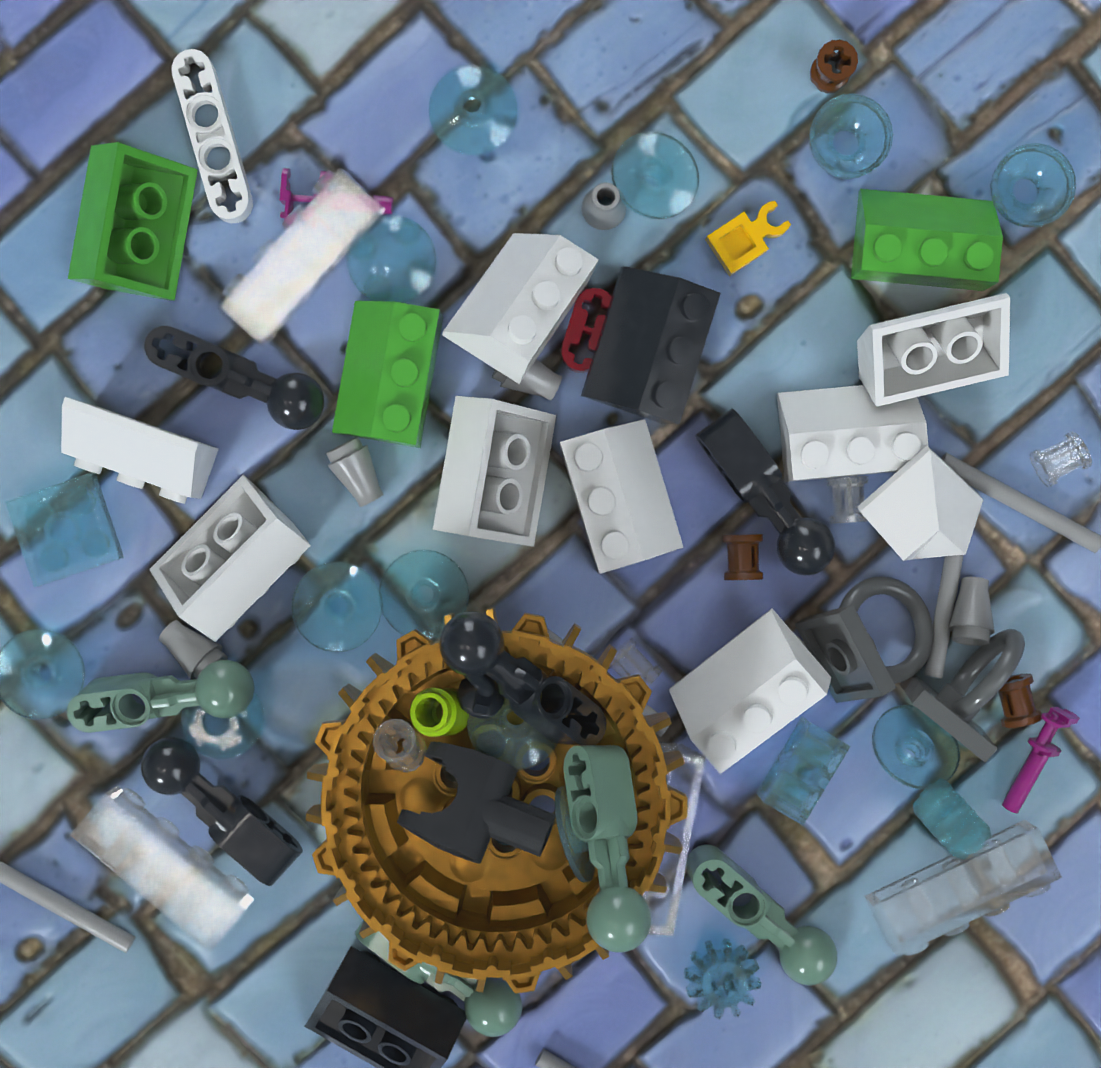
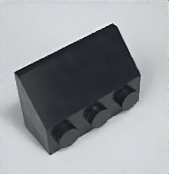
(650, 344)
(385, 1016)

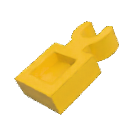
(742, 241)

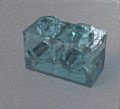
(802, 770)

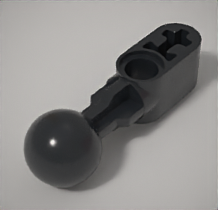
(292, 399)
(803, 543)
(475, 646)
(234, 822)

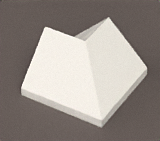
(924, 509)

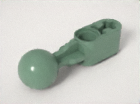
(220, 690)
(604, 817)
(805, 951)
(488, 1013)

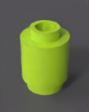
(427, 712)

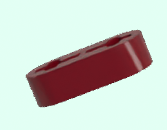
(577, 327)

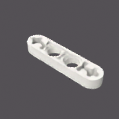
(216, 135)

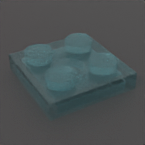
(64, 529)

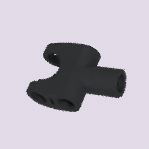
(479, 809)

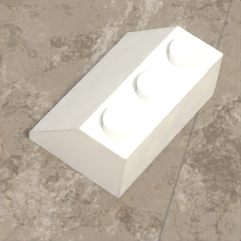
(521, 301)
(935, 350)
(846, 434)
(135, 451)
(494, 470)
(621, 495)
(228, 559)
(748, 691)

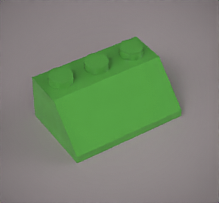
(132, 221)
(926, 240)
(388, 372)

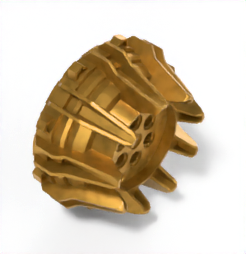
(513, 908)

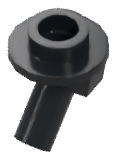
(480, 696)

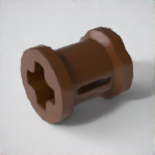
(845, 61)
(743, 557)
(1018, 702)

